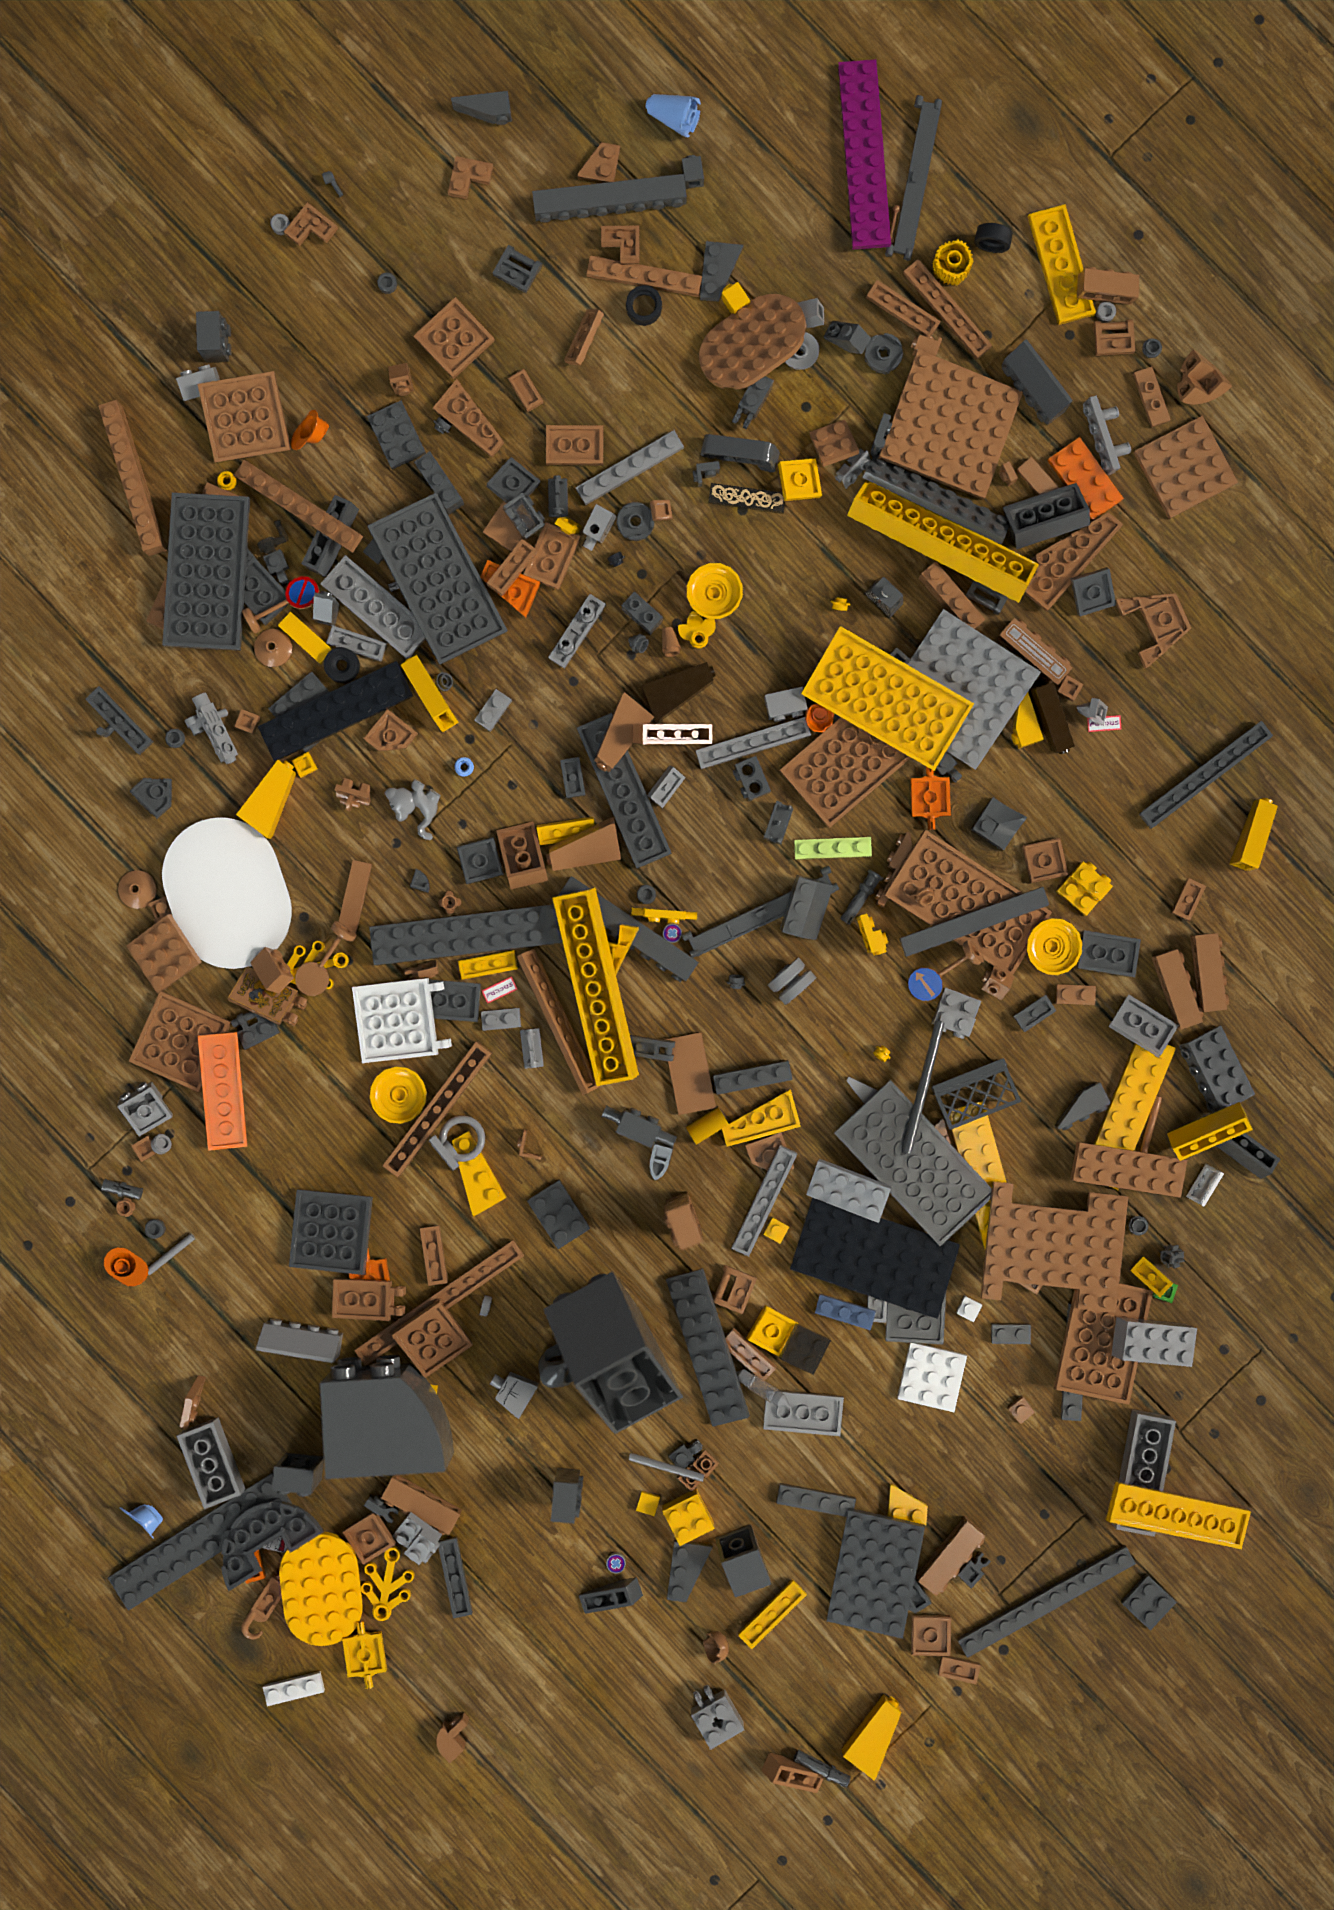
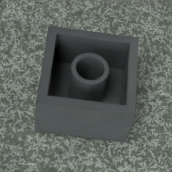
(213, 336)

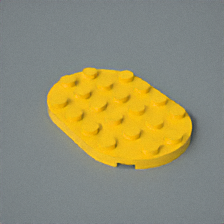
(321, 1590)

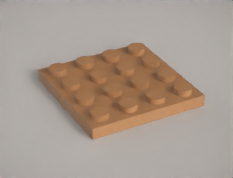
(244, 416)
(1185, 467)
(171, 1040)

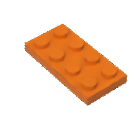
(1079, 466)

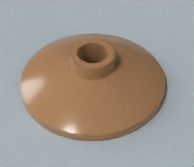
(279, 654)
(146, 891)

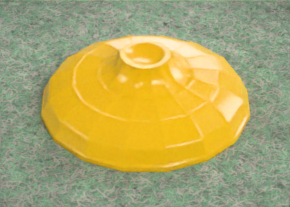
(714, 591)
(1054, 946)
(398, 1095)

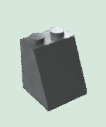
(742, 1561)

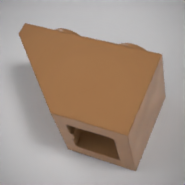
(400, 379)

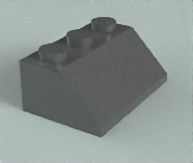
(806, 907)

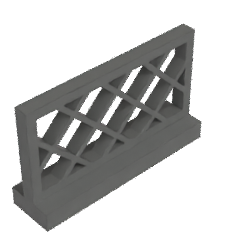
(974, 1077)

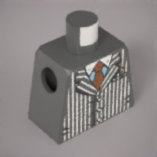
(885, 596)

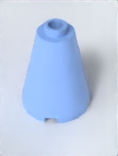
(675, 111)

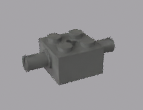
(639, 1128)

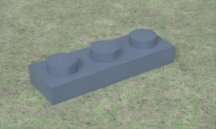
(845, 1311)

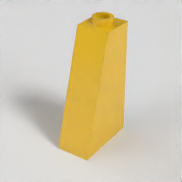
(429, 693)
(267, 801)
(1254, 835)
(872, 1737)

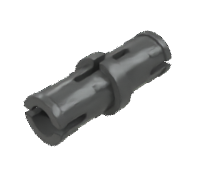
(122, 1189)

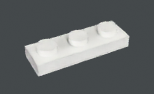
(293, 1688)

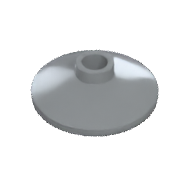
(810, 354)

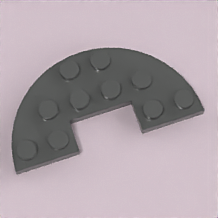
(257, 1529)

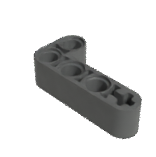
(741, 450)

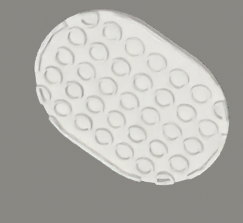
(226, 891)

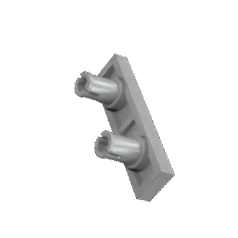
(1103, 442)
(577, 631)

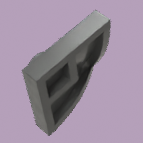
(998, 823)

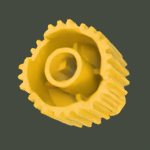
(950, 272)

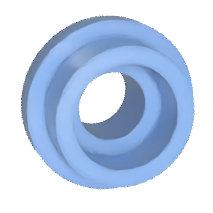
(460, 762)

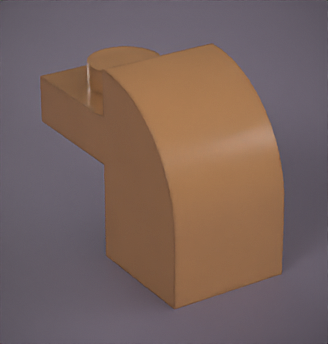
(448, 1740)

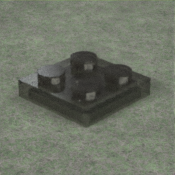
(804, 1348)

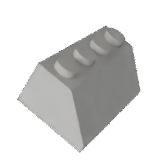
(300, 1341)

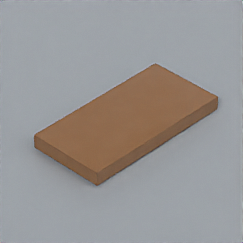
(691, 1075)

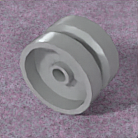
(789, 978)

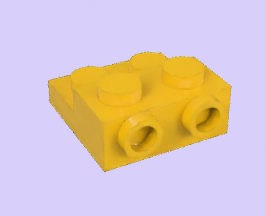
(1085, 887)
(875, 940)

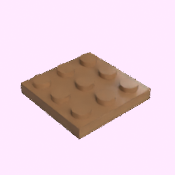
(454, 338)
(164, 953)
(432, 1338)

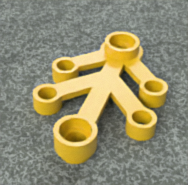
(312, 956)
(386, 1586)

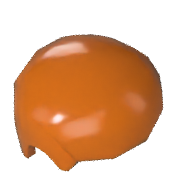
(818, 718)

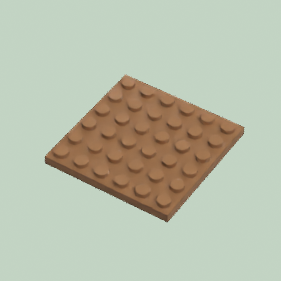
(950, 424)

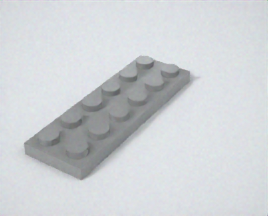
(374, 606)

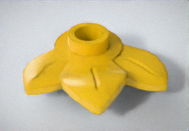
(697, 627)

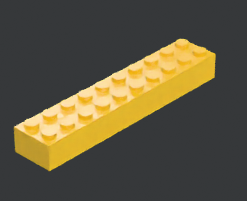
(943, 540)
(595, 986)

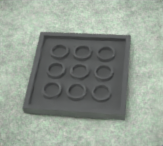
(330, 1231)

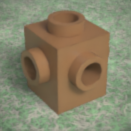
(997, 982)

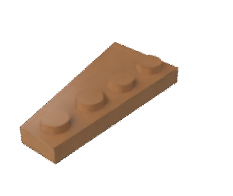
(467, 418)

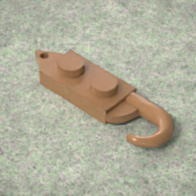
(263, 1606)

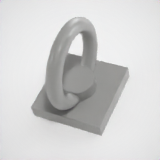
(447, 1151)

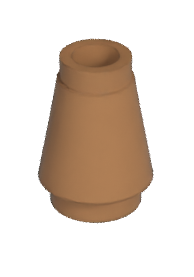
(670, 644)

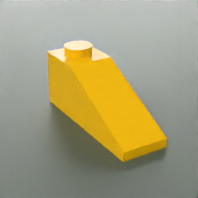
(1026, 726)

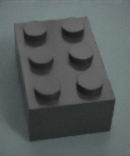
(297, 1474)
(566, 1495)

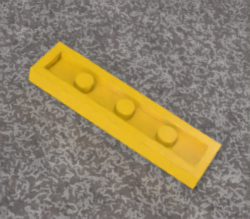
(772, 1614)

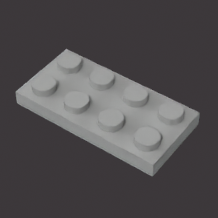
(849, 1190)
(805, 1414)

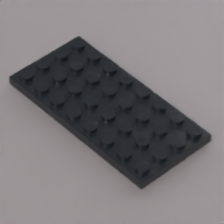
(875, 1258)

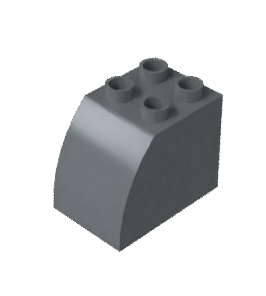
(611, 1352)
(382, 1420)

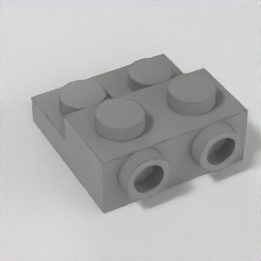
(957, 1012)
(144, 1108)
(417, 1538)

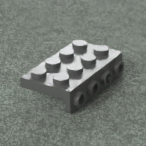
(1216, 1069)

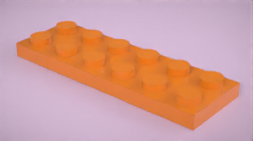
(222, 1090)

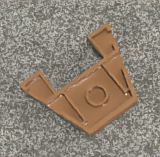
(1163, 618)

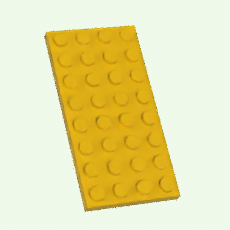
(887, 698)

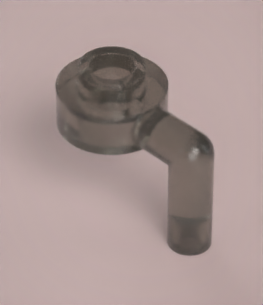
(269, 544)

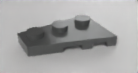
(717, 268)
(685, 1568)

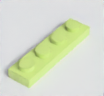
(832, 848)

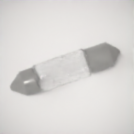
(762, 1388)

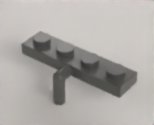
(118, 721)

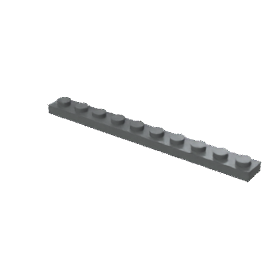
(1046, 1601)

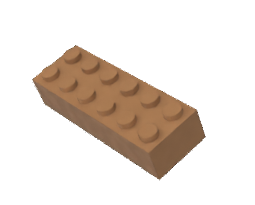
(682, 1219)

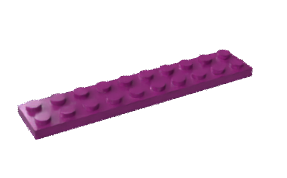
(864, 154)

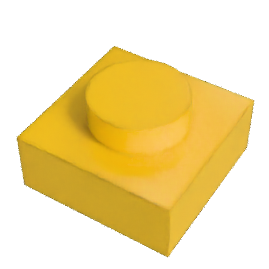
(776, 1230)

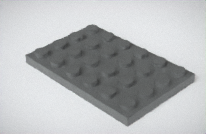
(875, 1573)

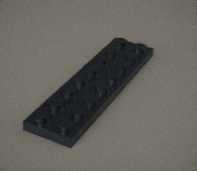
(335, 711)

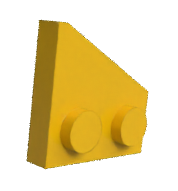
(905, 1506)

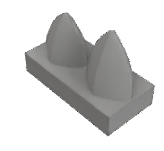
(1095, 711)

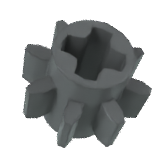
(1172, 1256)

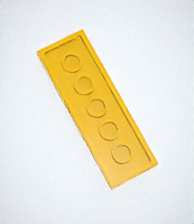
(1060, 263)

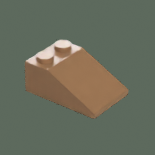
(522, 855)

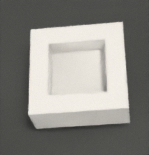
(968, 1308)

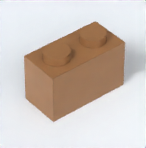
(272, 970)

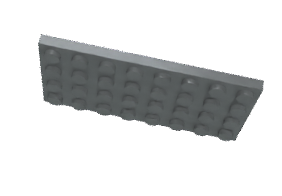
(206, 571)
(437, 578)
(932, 1180)

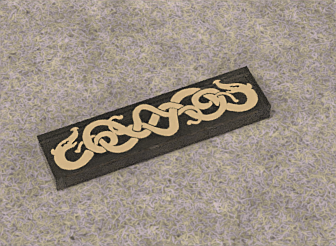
(746, 498)

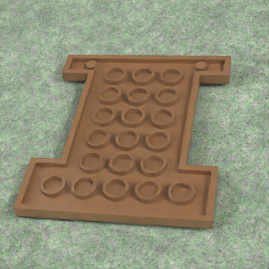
(1056, 1247)

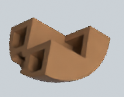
(1200, 380)

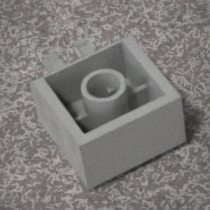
(717, 1706)

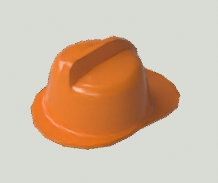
(309, 431)
(125, 1267)

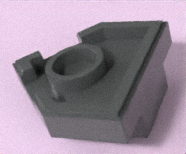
(154, 795)

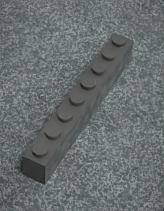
(609, 198)
(646, 940)

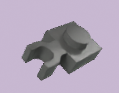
(971, 1571)

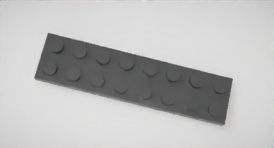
(937, 499)
(626, 799)
(707, 1347)

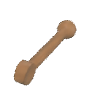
(896, 209)

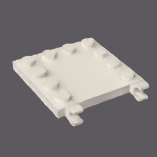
(397, 1020)

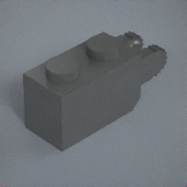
(753, 400)

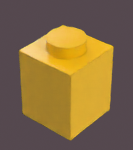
(734, 297)

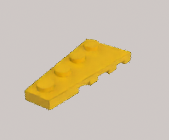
(767, 1119)
(478, 1179)

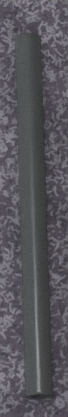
(923, 1087)

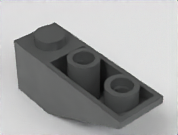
(1085, 1102)

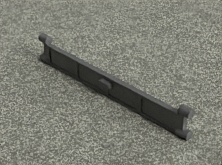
(916, 178)
(745, 922)

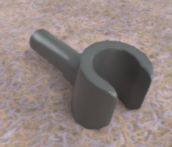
(329, 178)

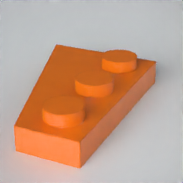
(521, 592)

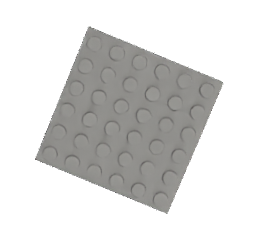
(978, 672)

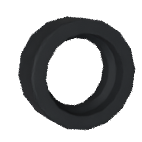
(993, 237)
(639, 291)

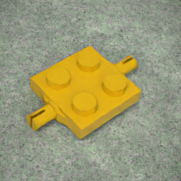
(672, 916)
(364, 1654)

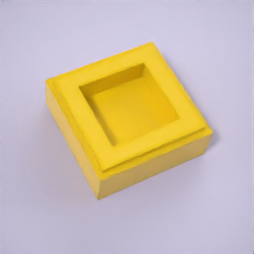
(304, 764)
(648, 1503)

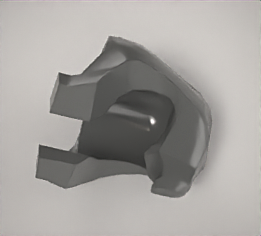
(553, 1373)

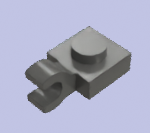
(276, 565)
(947, 765)
(683, 1455)
(377, 1505)

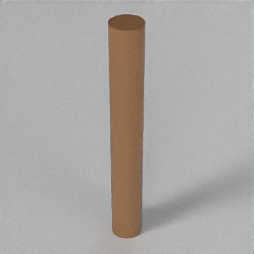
(1150, 1125)

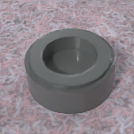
(387, 283)
(646, 894)
(155, 1228)

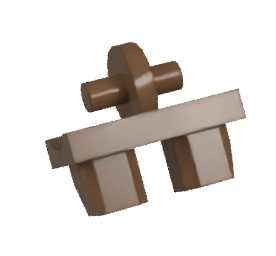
(353, 797)

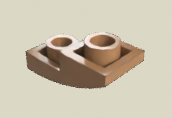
(703, 1464)

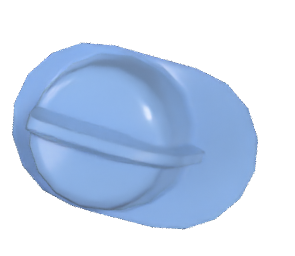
(145, 1516)

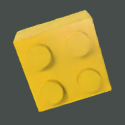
(688, 1517)

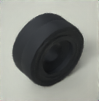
(334, 657)

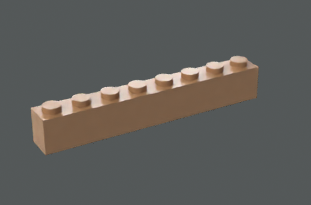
(132, 478)
(437, 1109)

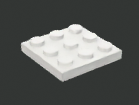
(932, 1376)

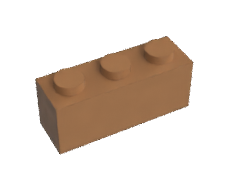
(1108, 286)

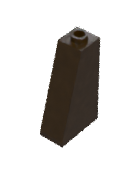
(675, 690)
(1051, 715)

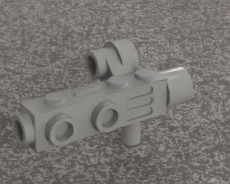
(210, 720)

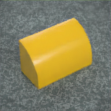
(707, 1125)

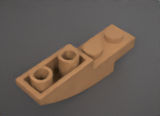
(895, 861)

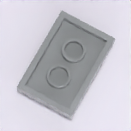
(1143, 1026)

